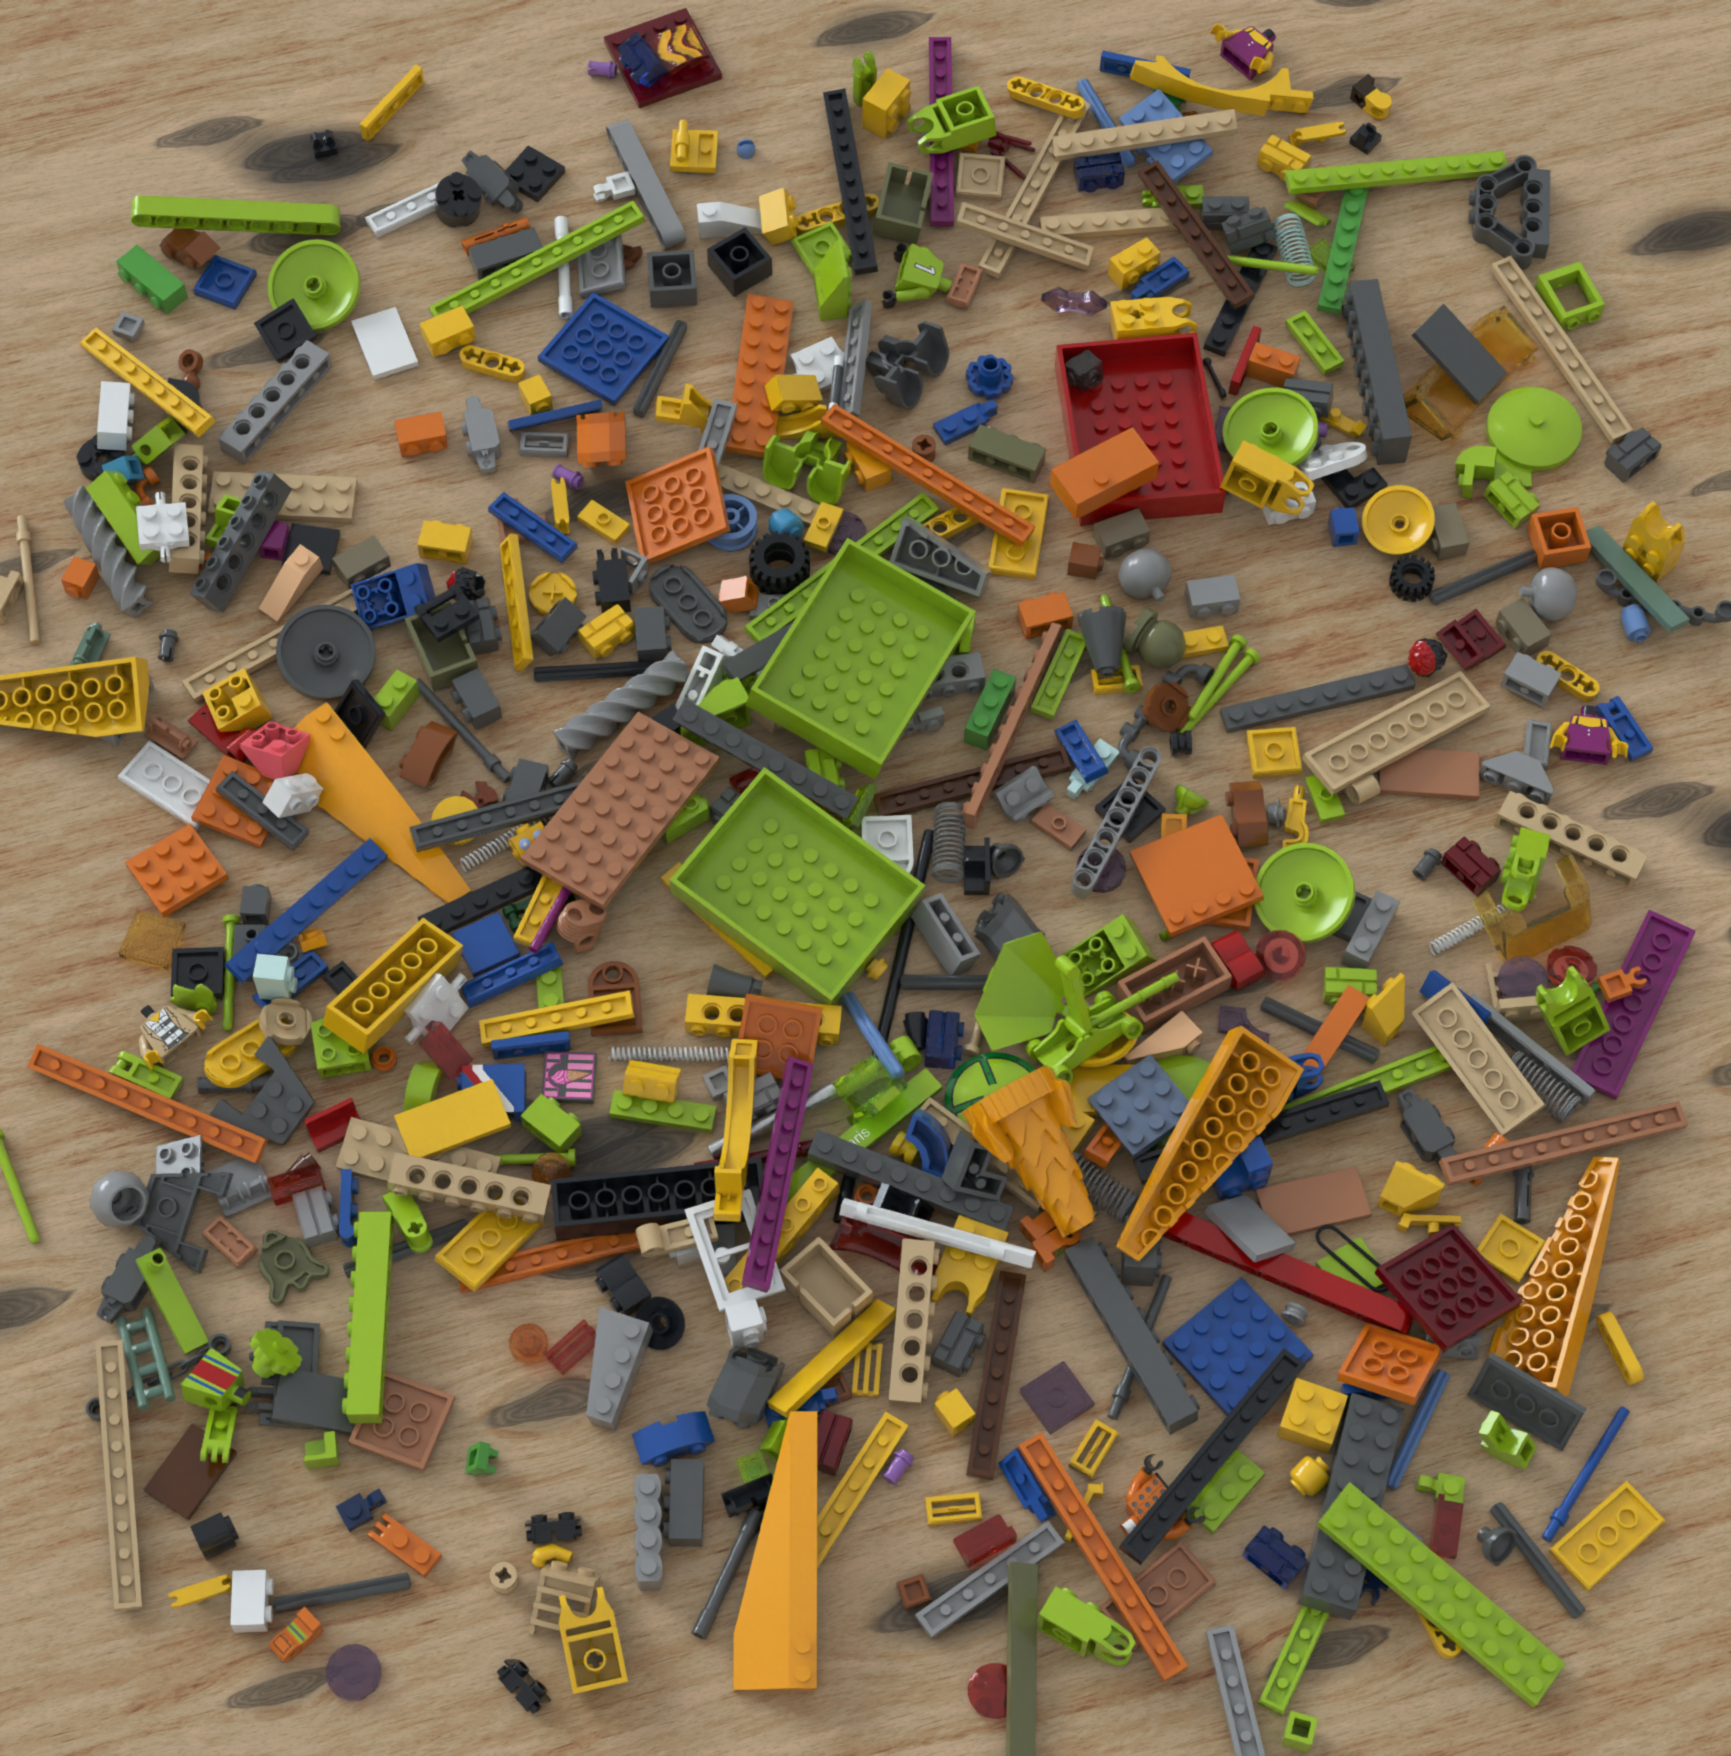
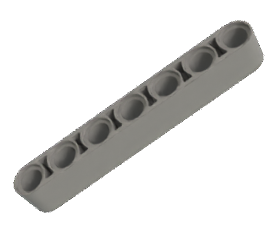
(647, 185)
(1110, 831)

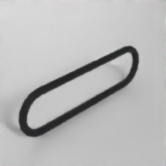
(1342, 1262)

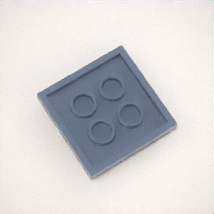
(1140, 1106)

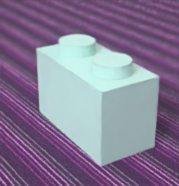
(274, 977)

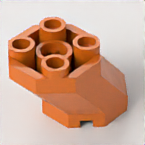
(601, 439)

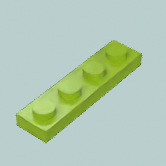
(1059, 675)
(678, 1114)

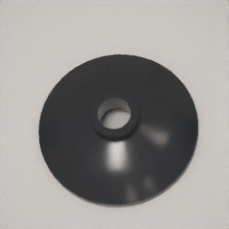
(652, 1311)

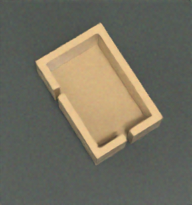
(826, 1286)

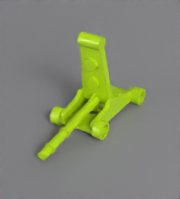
(1088, 1026)

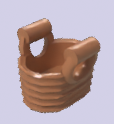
(580, 921)

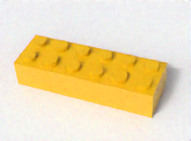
(389, 985)

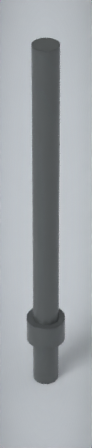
(492, 762)
(1122, 1391)

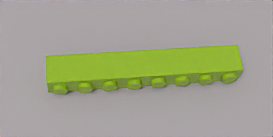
(369, 1318)

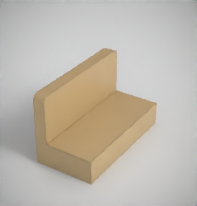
(9, 593)

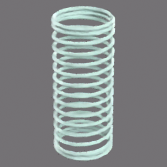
(1294, 228)

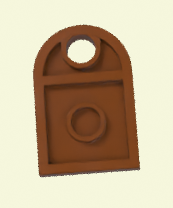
(601, 985)

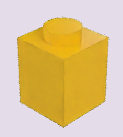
(535, 395)
(954, 1411)

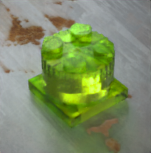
(867, 1089)

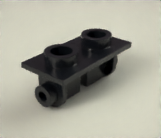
(747, 1495)
(564, 1525)
(531, 1691)

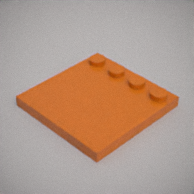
(677, 505)
(1196, 875)

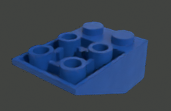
(392, 595)

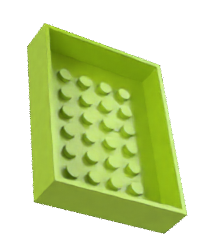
(860, 658)
(797, 889)

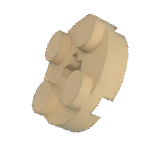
(284, 1034)

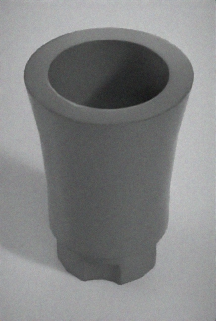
(732, 984)

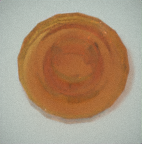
(550, 1166)
(528, 1343)

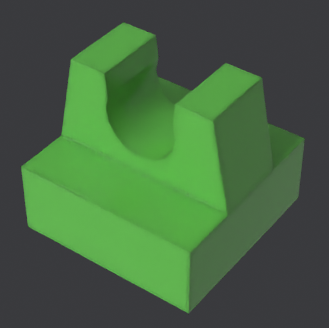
(478, 1459)

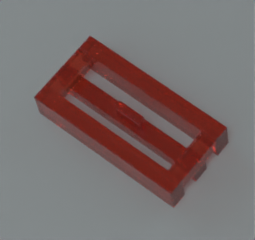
(563, 1369)

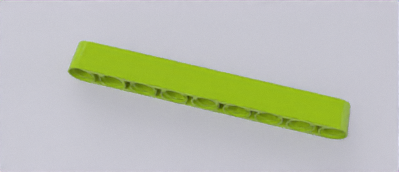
(235, 215)

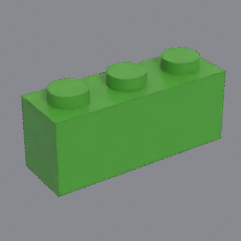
(151, 279)
(989, 709)

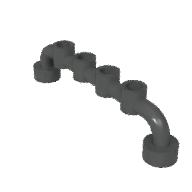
(1606, 580)
(1131, 732)

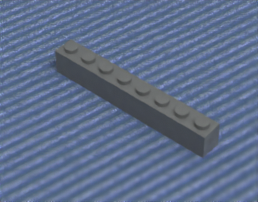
(877, 1169)
(1131, 1335)

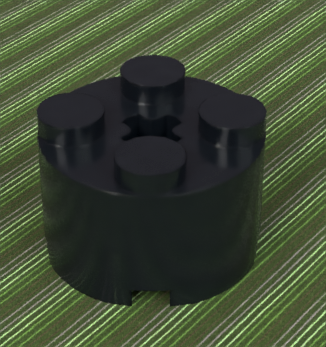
(467, 196)

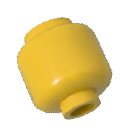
(1310, 1476)

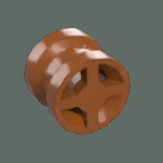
(928, 444)

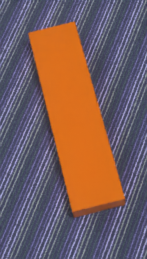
(1336, 1027)

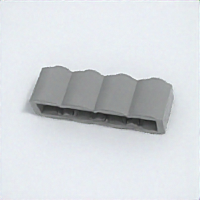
(648, 1534)

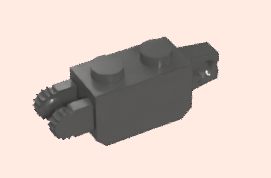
(493, 180)
(1425, 1128)
(126, 1285)

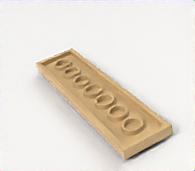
(1396, 732)

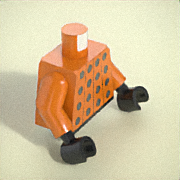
(1142, 1495)

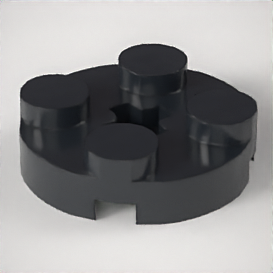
(88, 458)

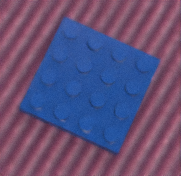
(603, 349)
(1232, 1344)

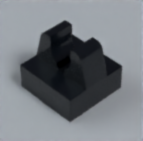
(1365, 138)
(323, 144)

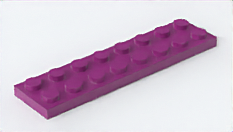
(1658, 953)

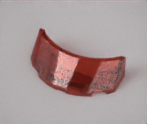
(874, 1242)

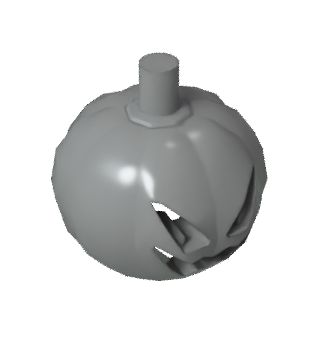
(1145, 574)
(1551, 594)
(119, 1199)

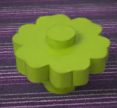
(274, 1354)

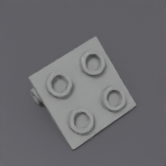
(181, 1156)
(246, 1188)

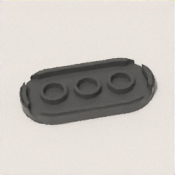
(688, 603)

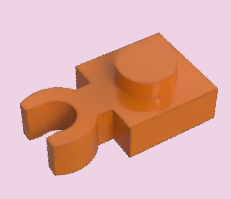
(1618, 985)

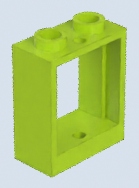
(1564, 277)

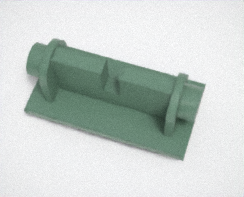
(91, 645)

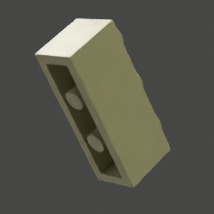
(1006, 453)

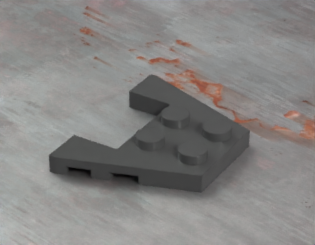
(279, 1104)
(172, 1207)

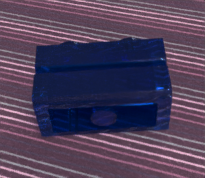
(642, 60)
(1099, 172)
(943, 1039)
(1275, 1556)

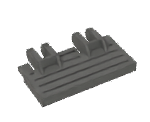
(306, 1338)

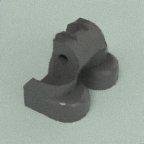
(903, 384)

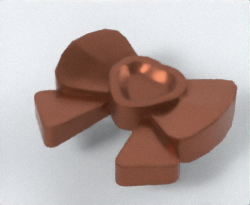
(631, 255)
(485, 797)

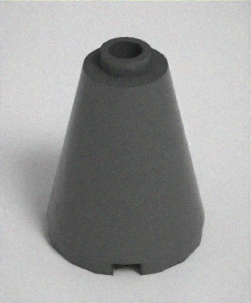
(1104, 637)

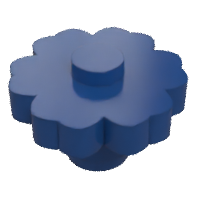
(989, 377)

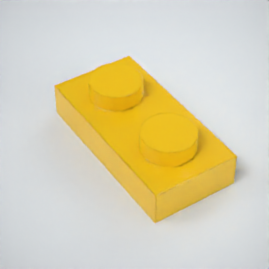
(1205, 641)

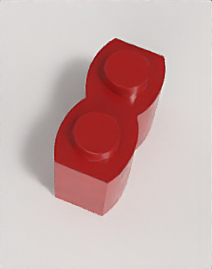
(1238, 959)

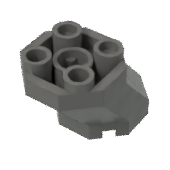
(1003, 923)
(745, 1386)

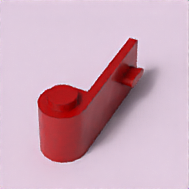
(226, 742)

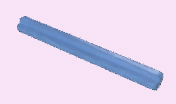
(1102, 116)
(872, 1035)
(1417, 1429)

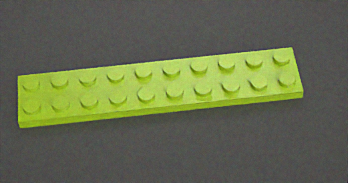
(1441, 1594)

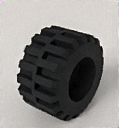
(779, 548)

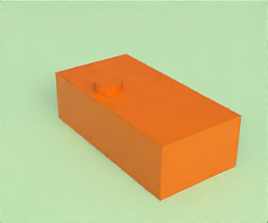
(1104, 473)

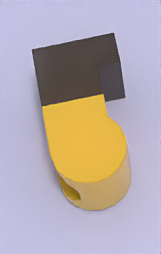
(1370, 98)

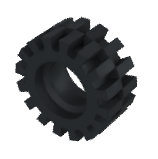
(1408, 589)

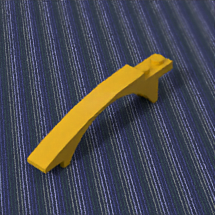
(1272, 95)
(695, 409)
(733, 1164)

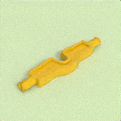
(1295, 819)

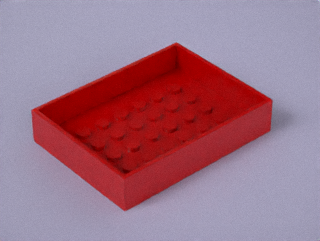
(1164, 396)

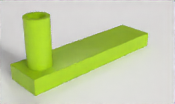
(172, 1301)

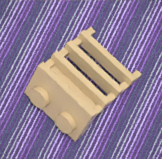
(1512, 1008)
(558, 1581)

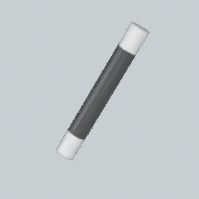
(836, 381)

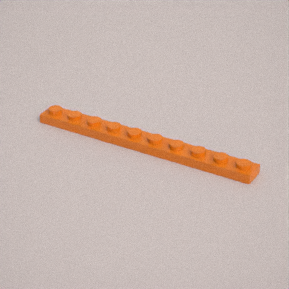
(927, 475)
(147, 1103)
(1103, 1557)

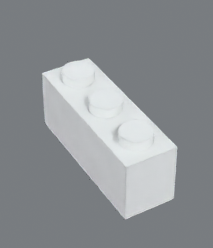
(115, 416)

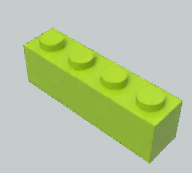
(119, 508)

